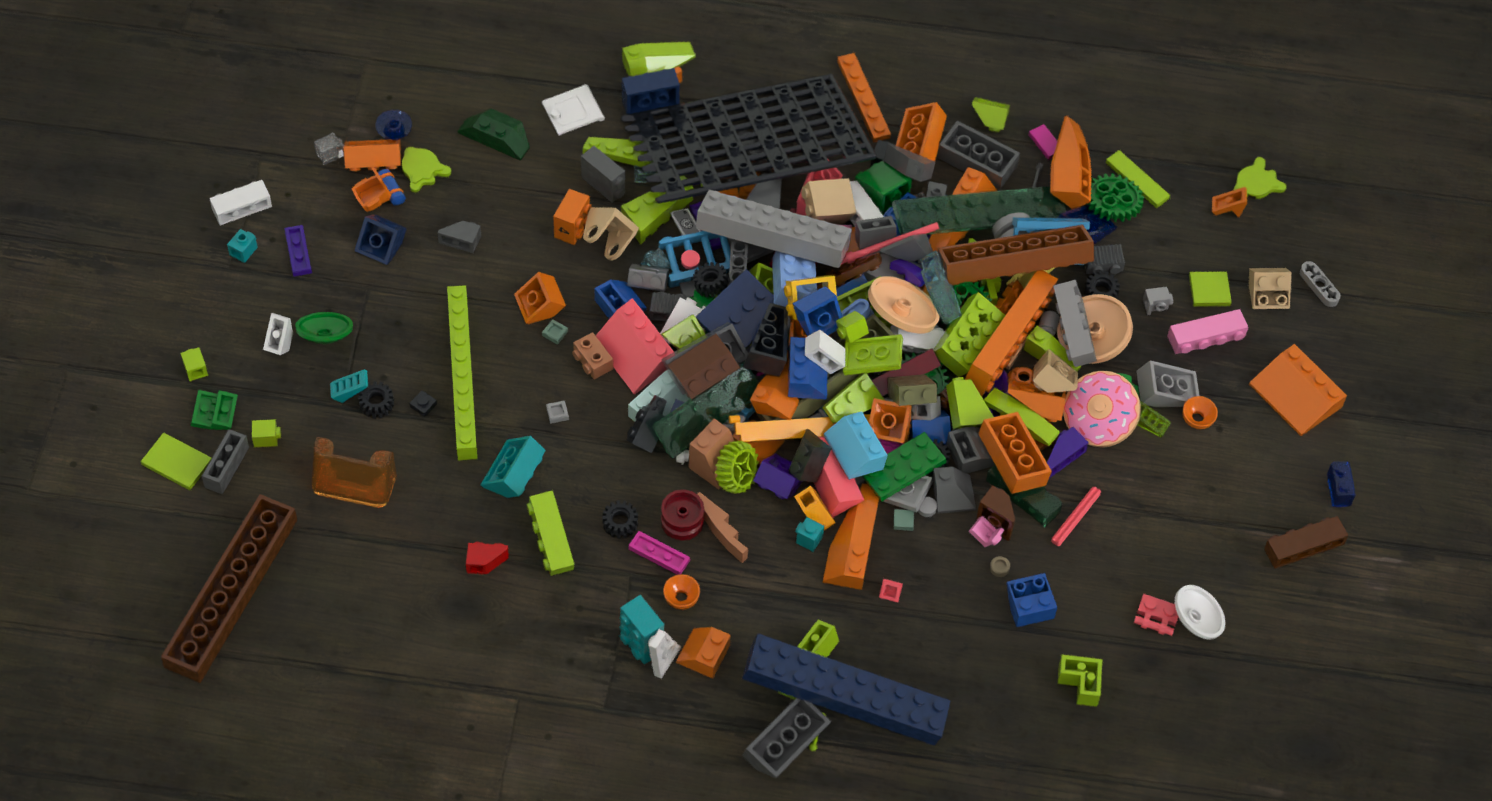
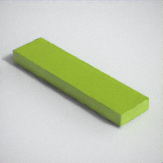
(1126, 168)

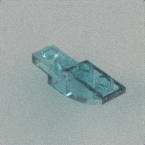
(939, 289)

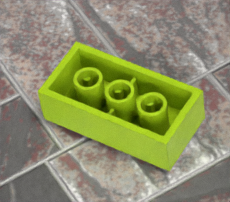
(968, 334)

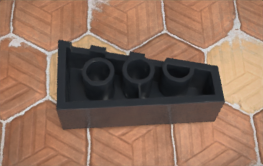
(769, 346)

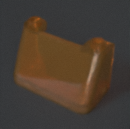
(352, 478)

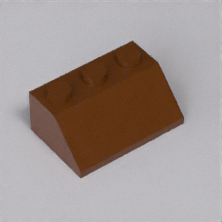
(703, 366)

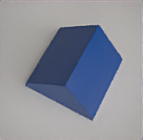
(935, 429)

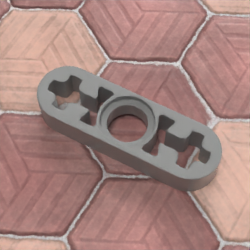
(1321, 292)

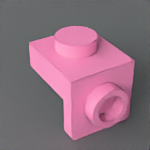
(986, 532)

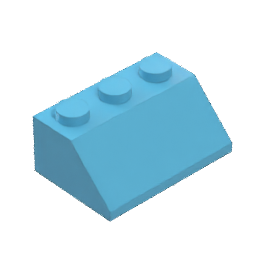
(856, 446)

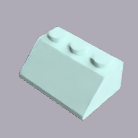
(662, 387)

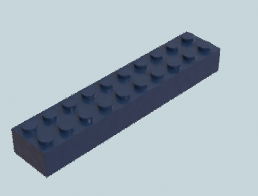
(846, 689)

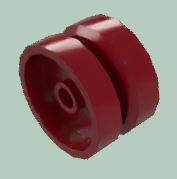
(682, 514)

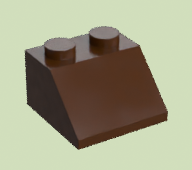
(998, 510)

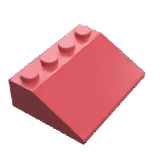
(634, 346)

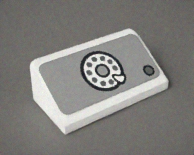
(684, 221)

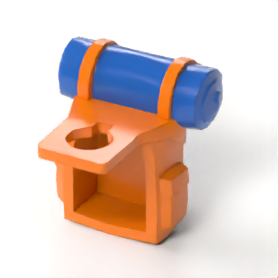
(377, 190)

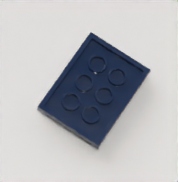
(741, 304)

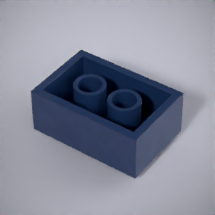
(650, 91)

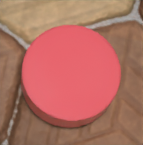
(690, 259)

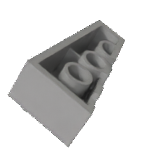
(1075, 323)

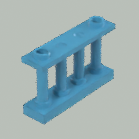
(669, 243)

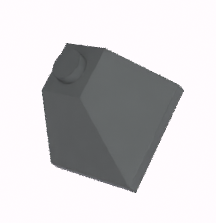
(910, 248)
(952, 490)

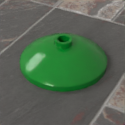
(324, 327)

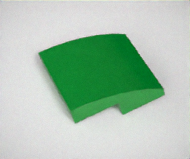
(214, 410)

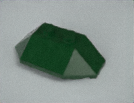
(497, 132)

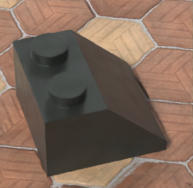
(809, 458)

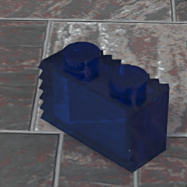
(1341, 484)

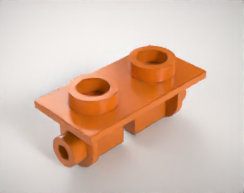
(1011, 294)

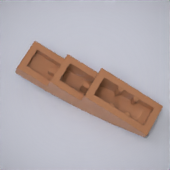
(725, 533)

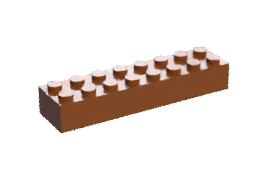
(1017, 254)

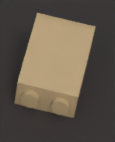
(829, 200)

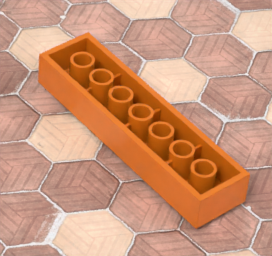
(1012, 331)

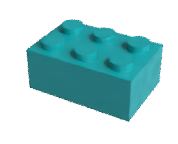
(638, 626)

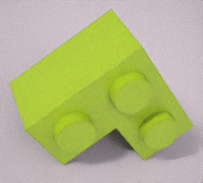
(1083, 673)

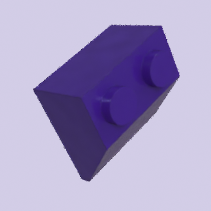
(775, 476)

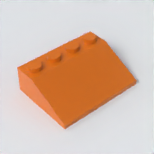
(1298, 390)

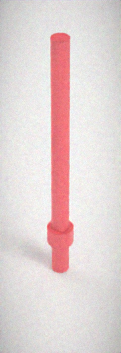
(850, 257)

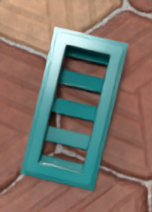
(342, 388)

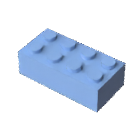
(787, 268)

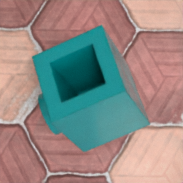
(242, 245)
(809, 534)

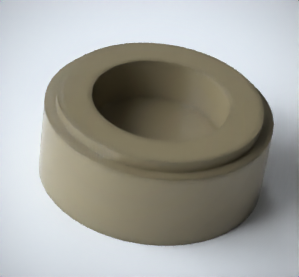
(1000, 566)

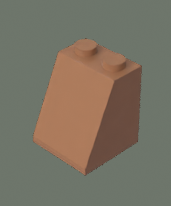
(706, 449)

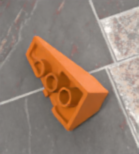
(772, 396)

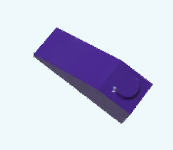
(1067, 449)

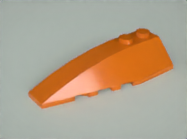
(971, 182)
(852, 543)

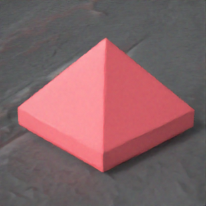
(890, 590)

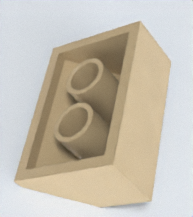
(1054, 374)

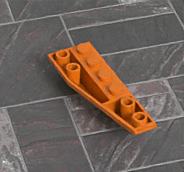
(1071, 167)

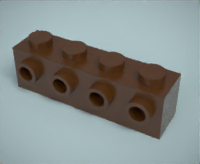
(1305, 541)

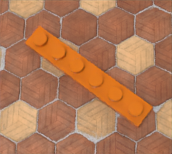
(863, 97)

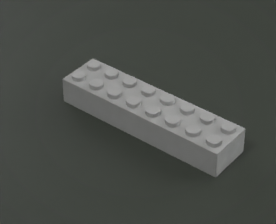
(773, 228)

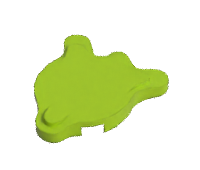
(422, 167)
(1258, 180)

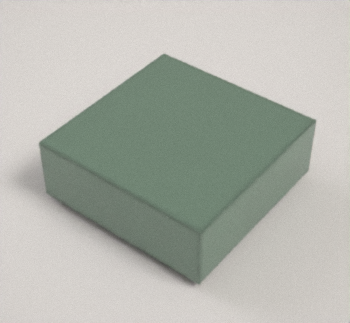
(555, 331)
(903, 520)

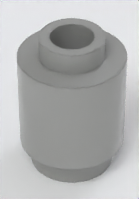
(1049, 322)

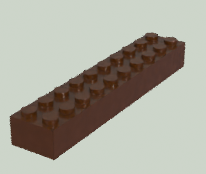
(229, 588)

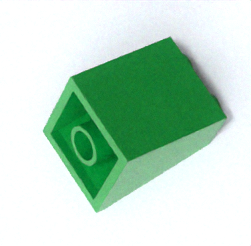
(884, 184)

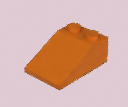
(1043, 403)

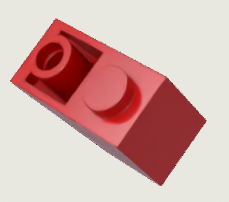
(485, 557)

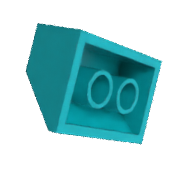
(514, 466)

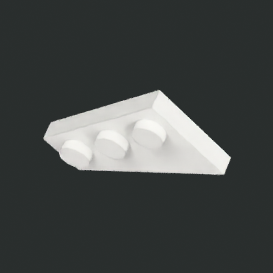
(662, 652)

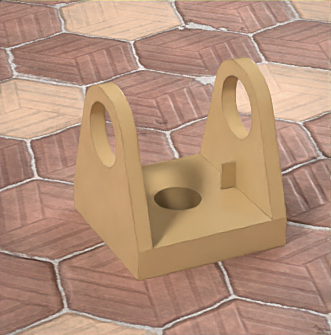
(619, 226)

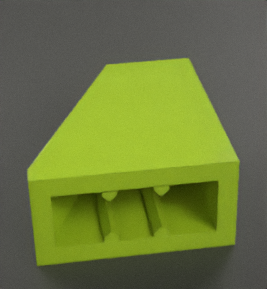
(966, 404)

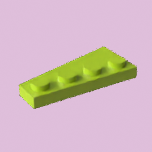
(617, 150)

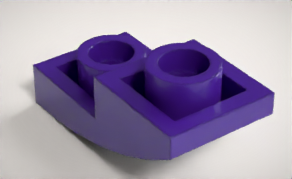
(910, 270)

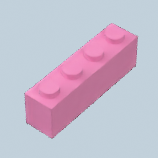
(1207, 331)

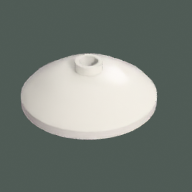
(1199, 612)

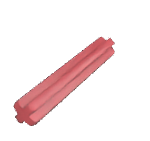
(1076, 516)

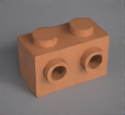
(592, 355)

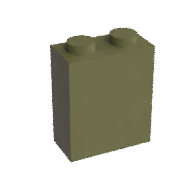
(912, 390)

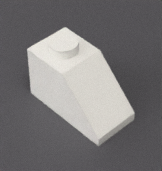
(278, 334)

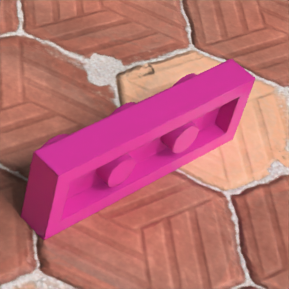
(659, 553)

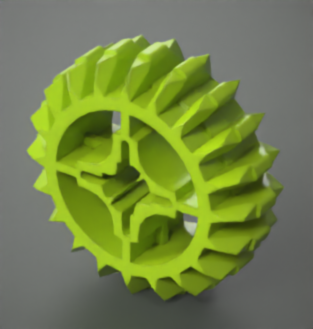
(736, 467)

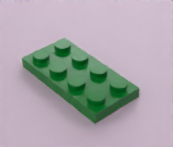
(905, 466)

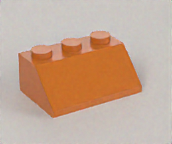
(372, 154)

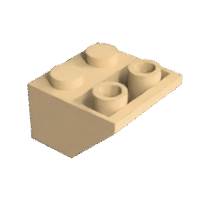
(1270, 288)

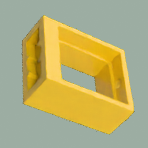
(791, 291)

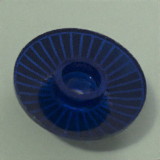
(393, 124)

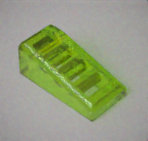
(1152, 414)

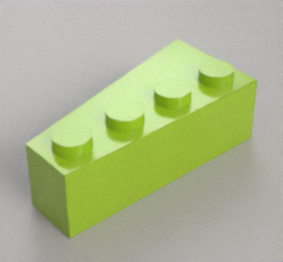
(649, 214)
(550, 533)

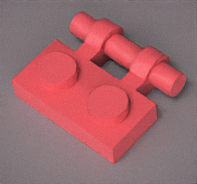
(1158, 610)

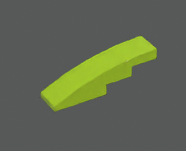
(1037, 426)

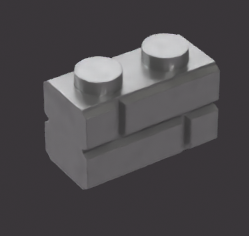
(648, 277)

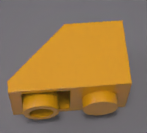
(814, 507)

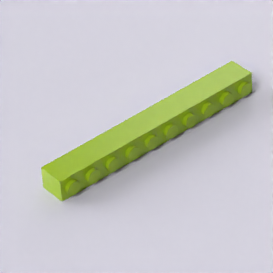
(462, 373)

